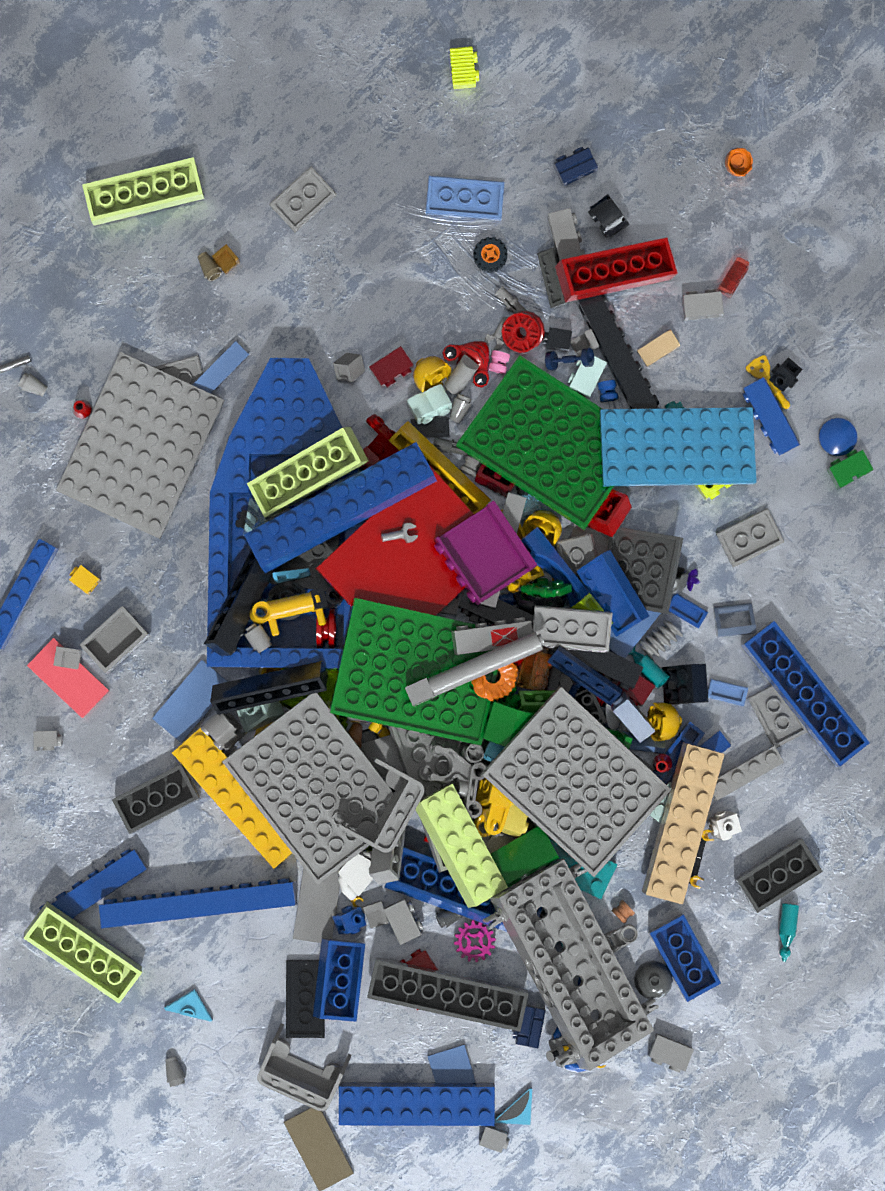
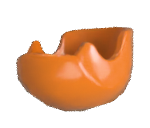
(738, 162)

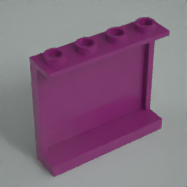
(485, 553)

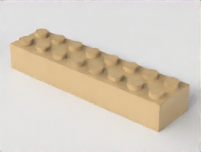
(682, 823)

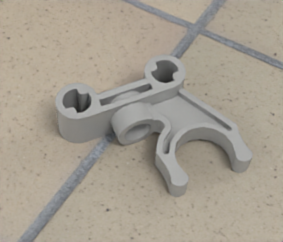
(465, 778)

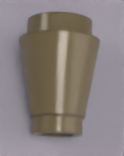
(209, 267)

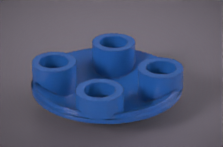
(838, 437)

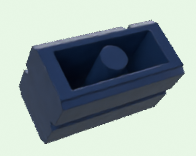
(575, 166)
(531, 1027)

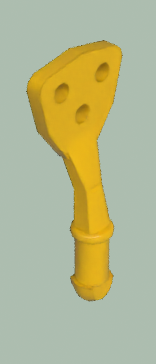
(766, 373)

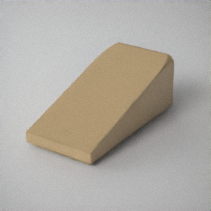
(658, 348)

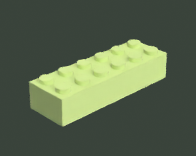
(143, 191)
(307, 472)
(460, 846)
(82, 952)

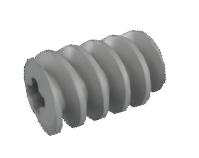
(660, 639)

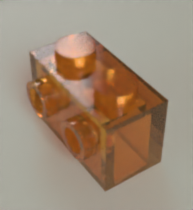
(534, 672)

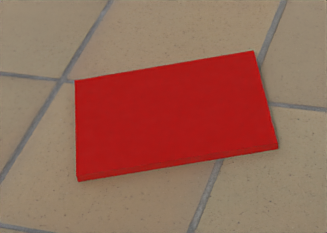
(398, 571)

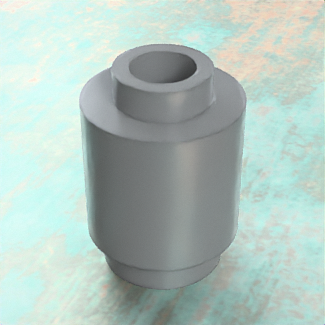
(258, 637)

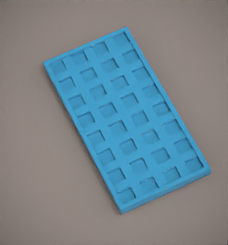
(677, 446)

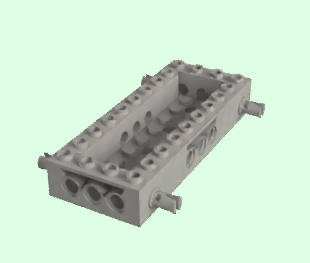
(584, 953)

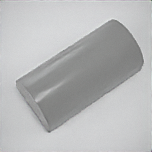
(461, 375)

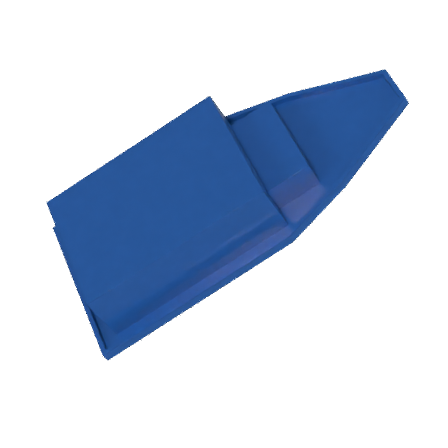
(278, 421)

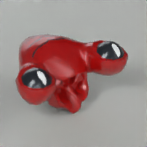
(475, 350)

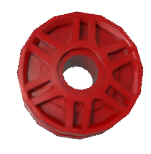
(534, 331)
(327, 632)

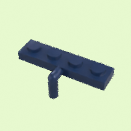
(584, 676)

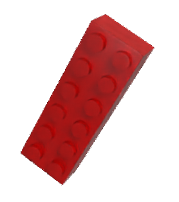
(616, 269)

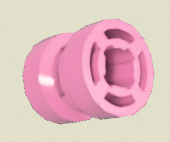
(498, 362)

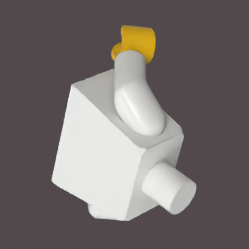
(355, 876)

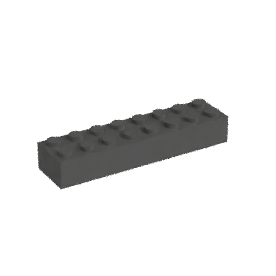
(448, 994)

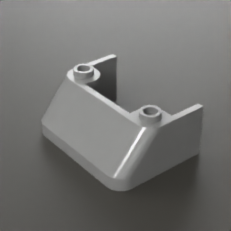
(396, 814)
(297, 1078)

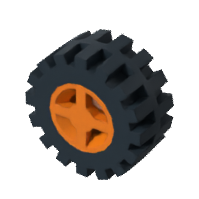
(493, 248)

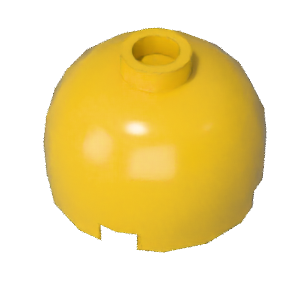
(430, 372)
(547, 523)
(664, 720)

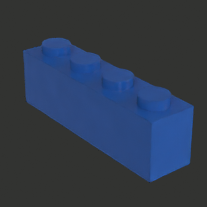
(771, 415)

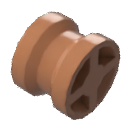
(623, 911)

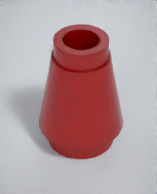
(84, 412)
(662, 758)

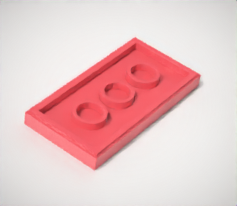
(74, 686)

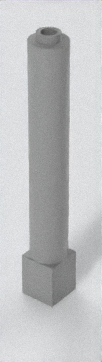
(474, 668)

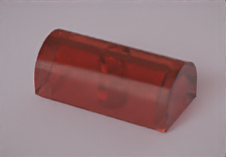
(733, 277)

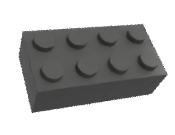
(156, 799)
(778, 875)

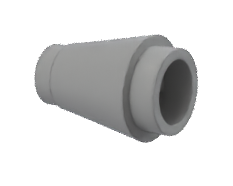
(32, 384)
(460, 407)
(174, 1072)

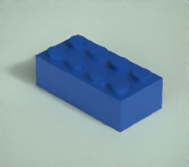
(684, 957)
(339, 980)

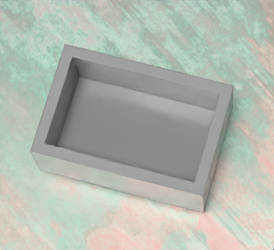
(114, 640)

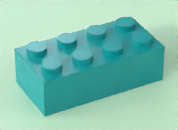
(592, 885)

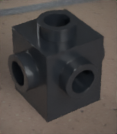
(785, 374)

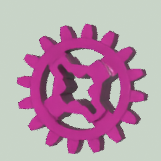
(468, 948)

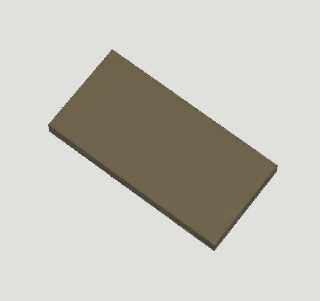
(318, 1148)

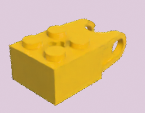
(494, 808)

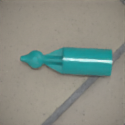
(651, 669)
(787, 928)

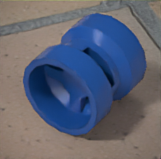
(609, 387)

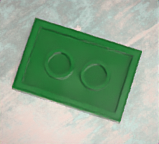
(524, 856)

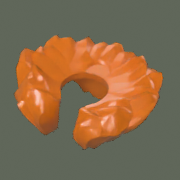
(500, 688)

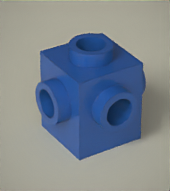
(349, 920)

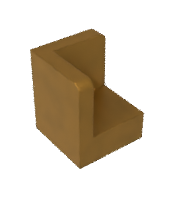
(226, 259)

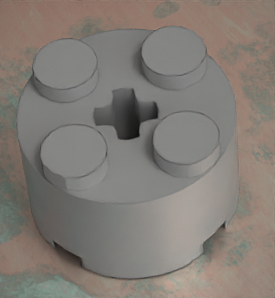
(223, 729)

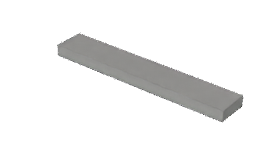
(513, 512)

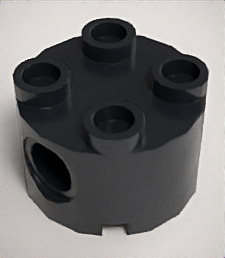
(609, 216)

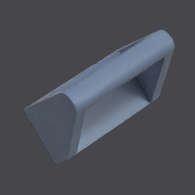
(734, 630)

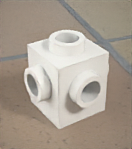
(724, 825)

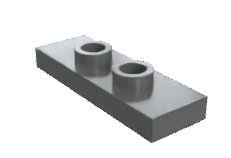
(548, 260)

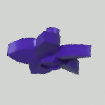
(692, 579)

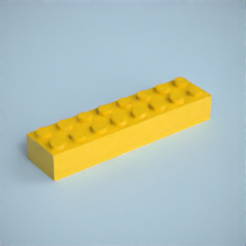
(205, 765)

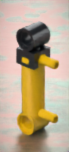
(313, 602)

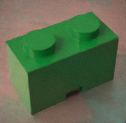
(855, 465)

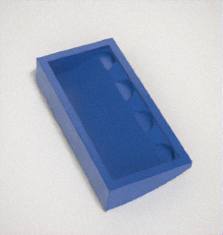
(613, 592)

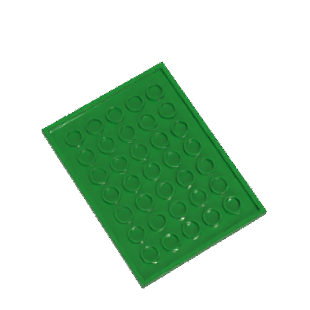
(542, 441)
(394, 649)

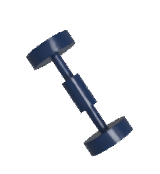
(586, 357)

